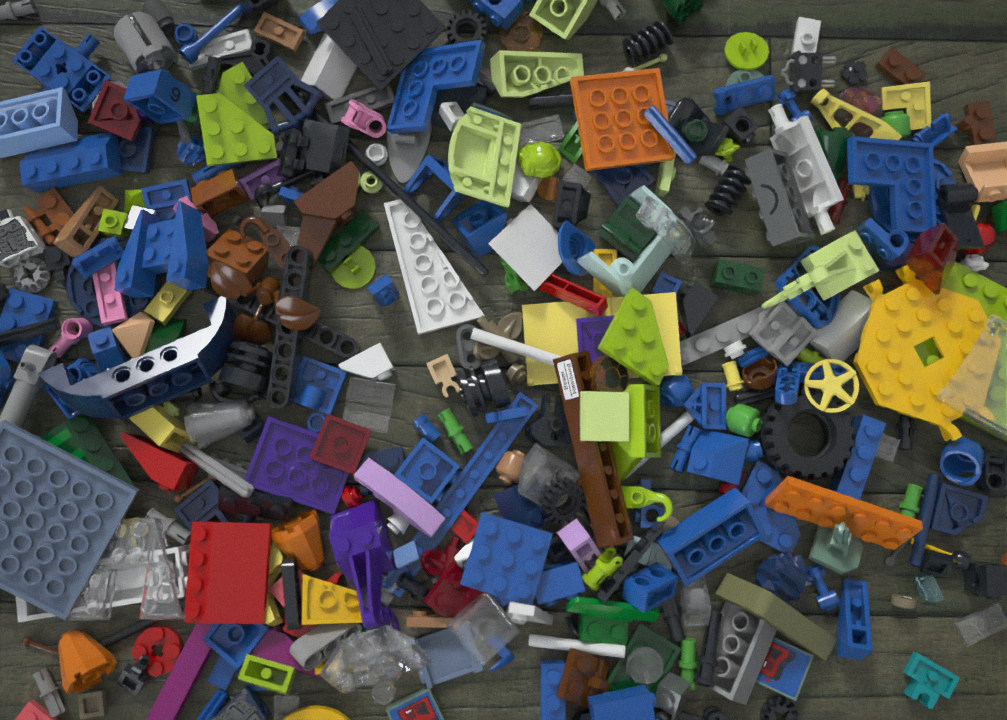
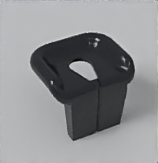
(688, 110)

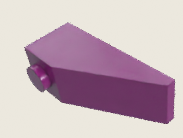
(276, 648)

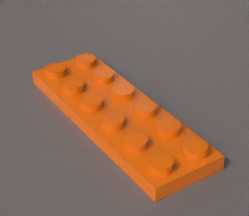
(831, 508)

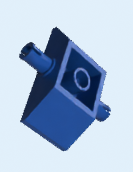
(59, 66)

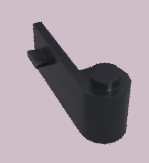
(956, 205)

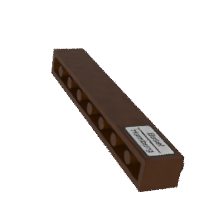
(594, 458)

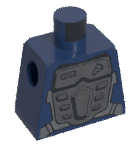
(245, 706)

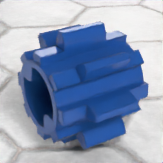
(192, 151)

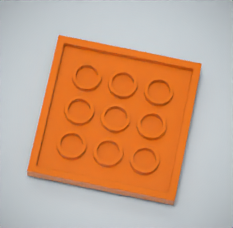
(613, 118)

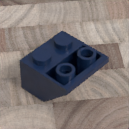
(519, 508)

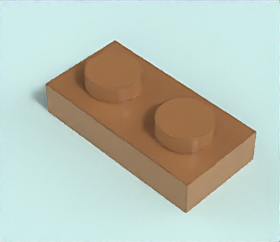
(279, 32)
(422, 619)

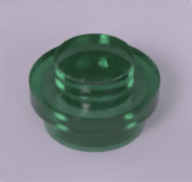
(696, 130)

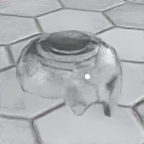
(645, 665)

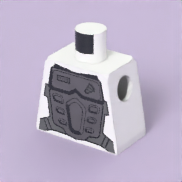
(17, 239)

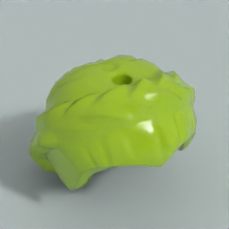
(539, 160)

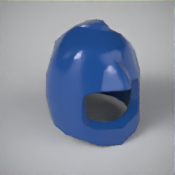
(961, 457)

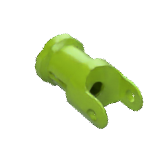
(602, 569)

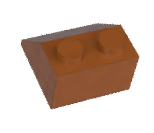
(219, 193)

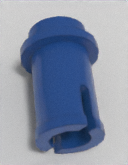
(426, 428)

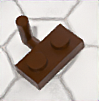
(978, 123)

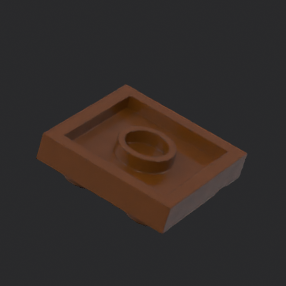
(583, 677)

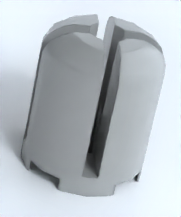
(144, 44)

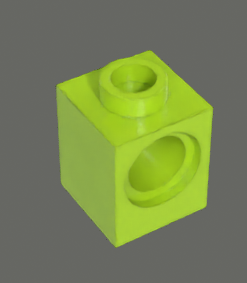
(113, 224)

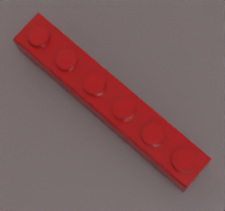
(575, 294)

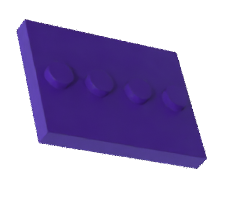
(284, 467)

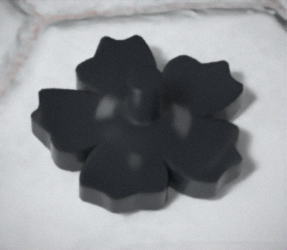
(854, 72)

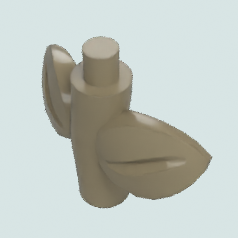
(508, 327)

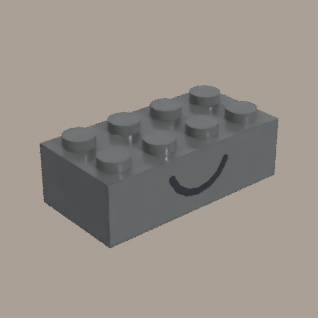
(778, 198)

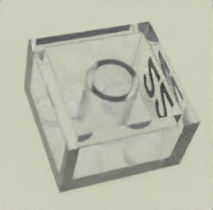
(483, 628)

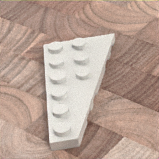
(431, 283)

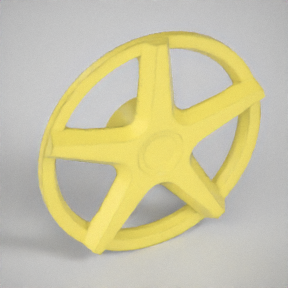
(832, 385)

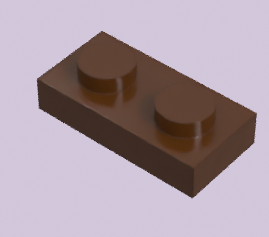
(899, 68)

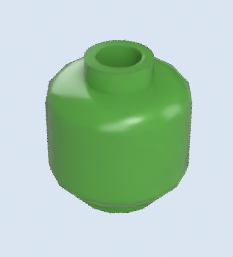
(899, 122)
(743, 420)

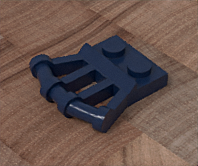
(271, 84)
(203, 506)

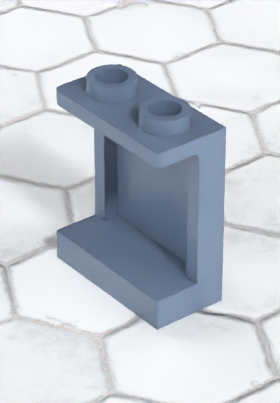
(447, 656)

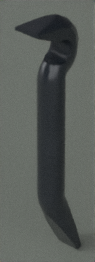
(275, 188)

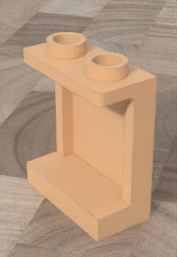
(986, 169)

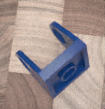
(426, 169)

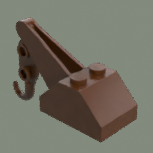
(322, 209)

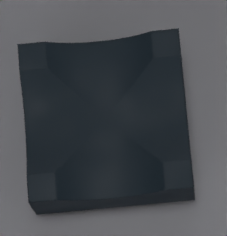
(463, 96)

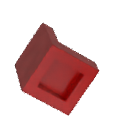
(465, 526)

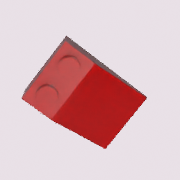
(162, 465)

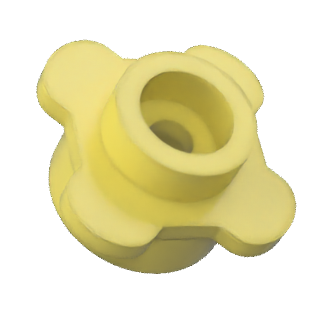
(860, 191)

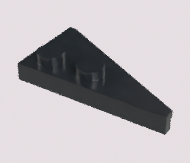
(629, 564)

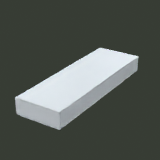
(224, 45)

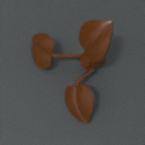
(294, 312)

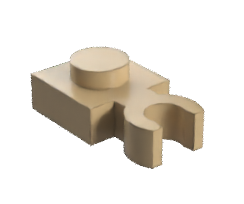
(442, 372)

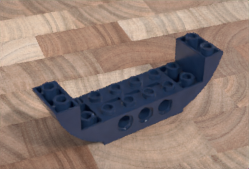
(152, 376)

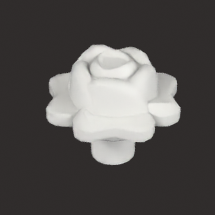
(974, 263)

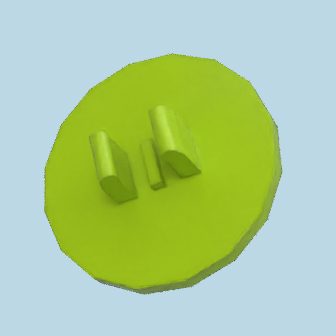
(746, 51)
(356, 270)

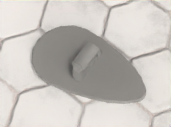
(407, 152)

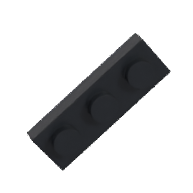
(257, 505)

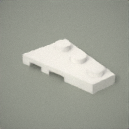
(522, 613)

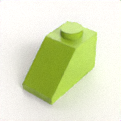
(267, 674)

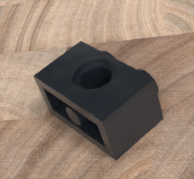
(986, 580)

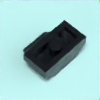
(571, 203)

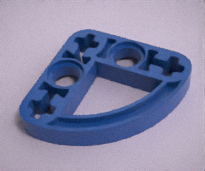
(826, 311)

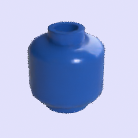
(675, 390)

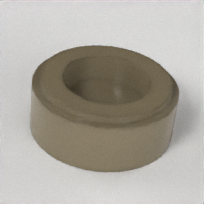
(903, 601)

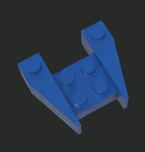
(164, 247)

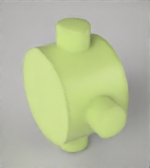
(171, 408)

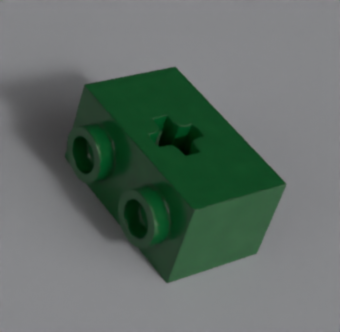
(737, 277)

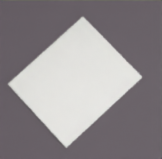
(529, 247)

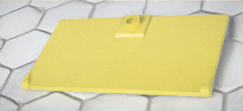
(555, 330)

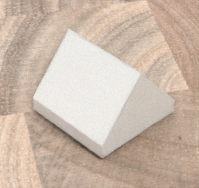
(450, 114)

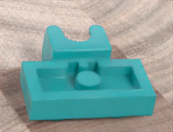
(928, 680)

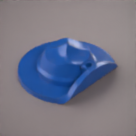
(572, 246)

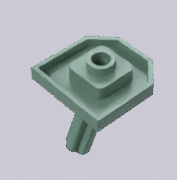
(836, 548)

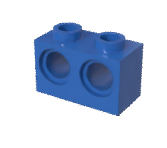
(650, 587)

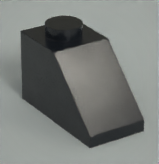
(695, 306)

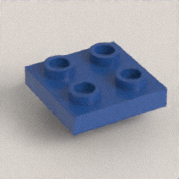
(319, 385)

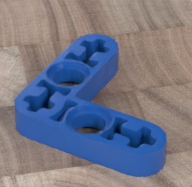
(791, 376)

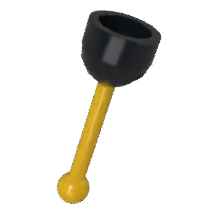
(961, 558)

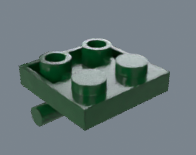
(626, 231)

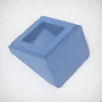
(406, 554)

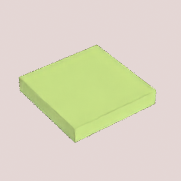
(604, 416)

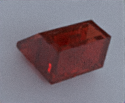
(934, 256)

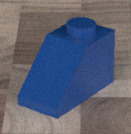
(106, 349)

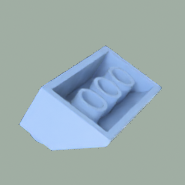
(36, 122)

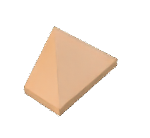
(134, 334)

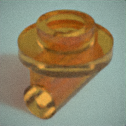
(548, 188)

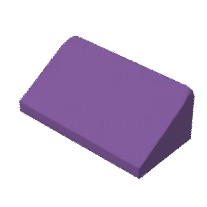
(264, 174)

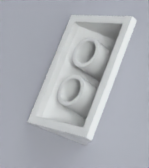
(329, 70)
(844, 333)

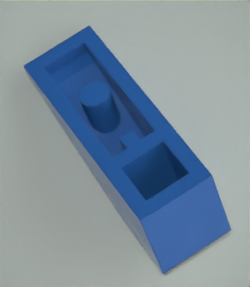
(854, 621)

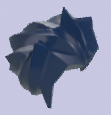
(783, 576)

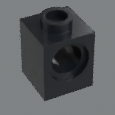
(740, 118)

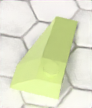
(526, 73)

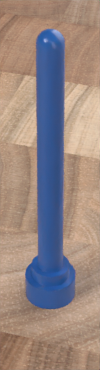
(191, 51)

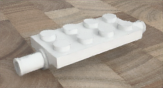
(809, 166)

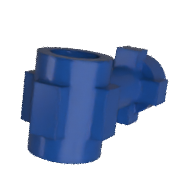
(786, 97)
(826, 599)

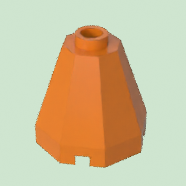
(301, 539)
(83, 661)

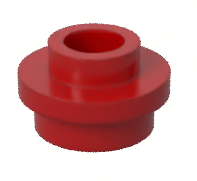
(352, 496)

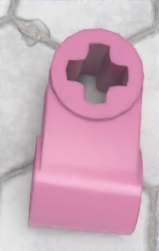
(362, 119)

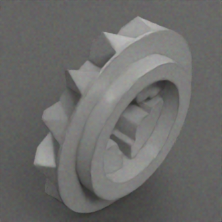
(40, 275)

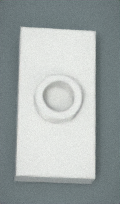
(806, 35)

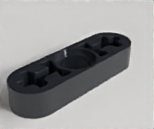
(291, 593)

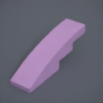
(399, 497)

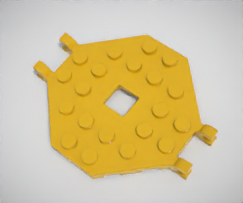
(888, 355)

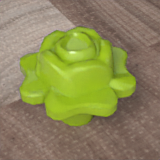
(726, 149)

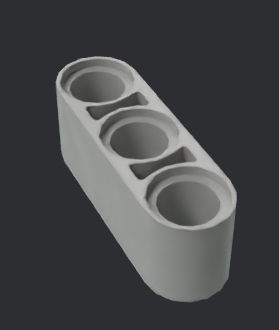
(320, 643)

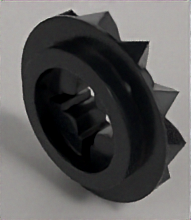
(780, 705)

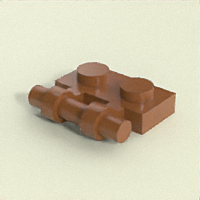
(55, 208)

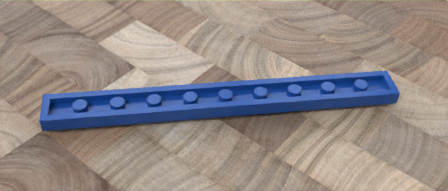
(467, 485)

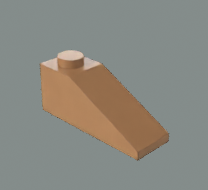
(83, 226)

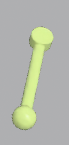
(662, 58)

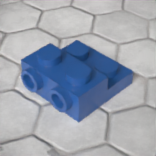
(428, 471)

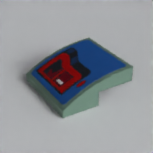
(784, 668)
(417, 706)

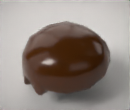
(760, 374)

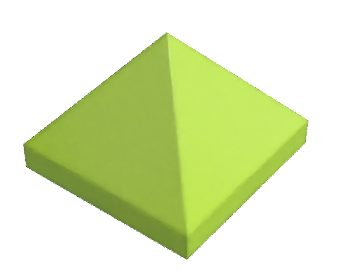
(133, 198)

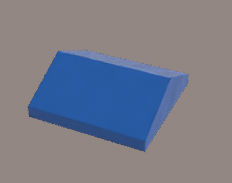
(235, 640)

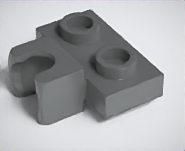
(699, 226)

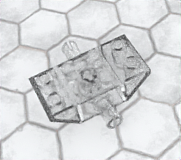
(372, 657)

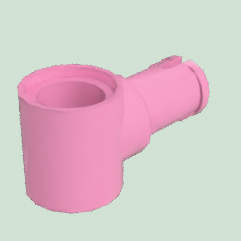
(70, 336)

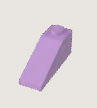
(579, 545)

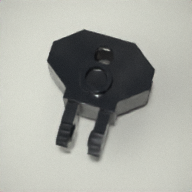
(549, 425)

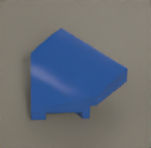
(708, 405)

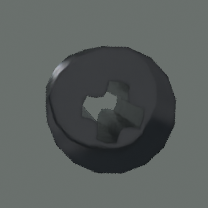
(646, 40)
(727, 191)

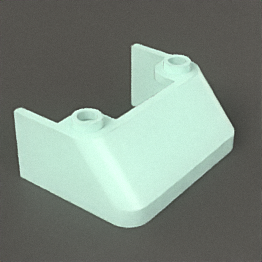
(622, 273)

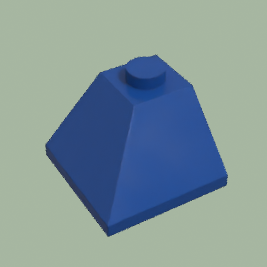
(480, 225)
(718, 456)

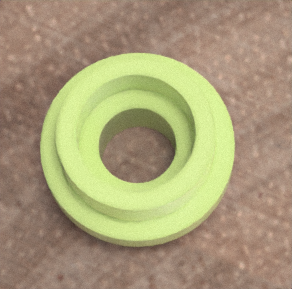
(374, 188)

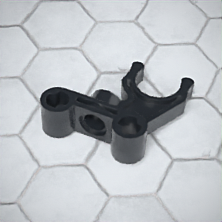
(255, 61)

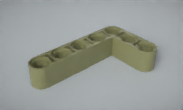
(778, 615)

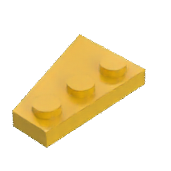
(328, 603)

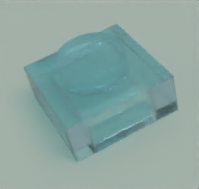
(929, 588)

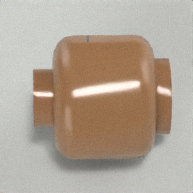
(510, 467)

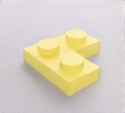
(913, 98)

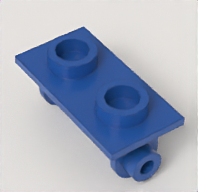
(938, 132)
(98, 257)

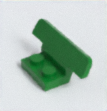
(607, 620)

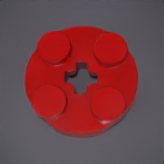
(157, 636)

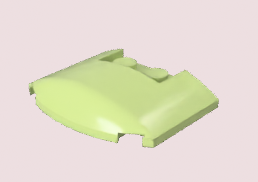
(484, 156)

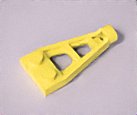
(880, 128)

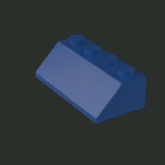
(72, 163)
(711, 536)

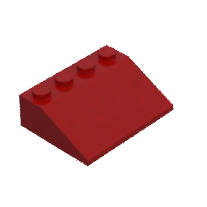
(228, 573)

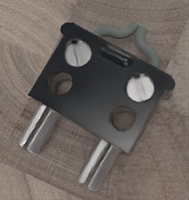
(804, 71)

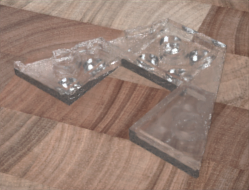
(135, 545)

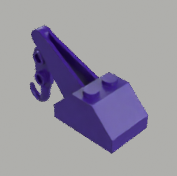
(364, 554)

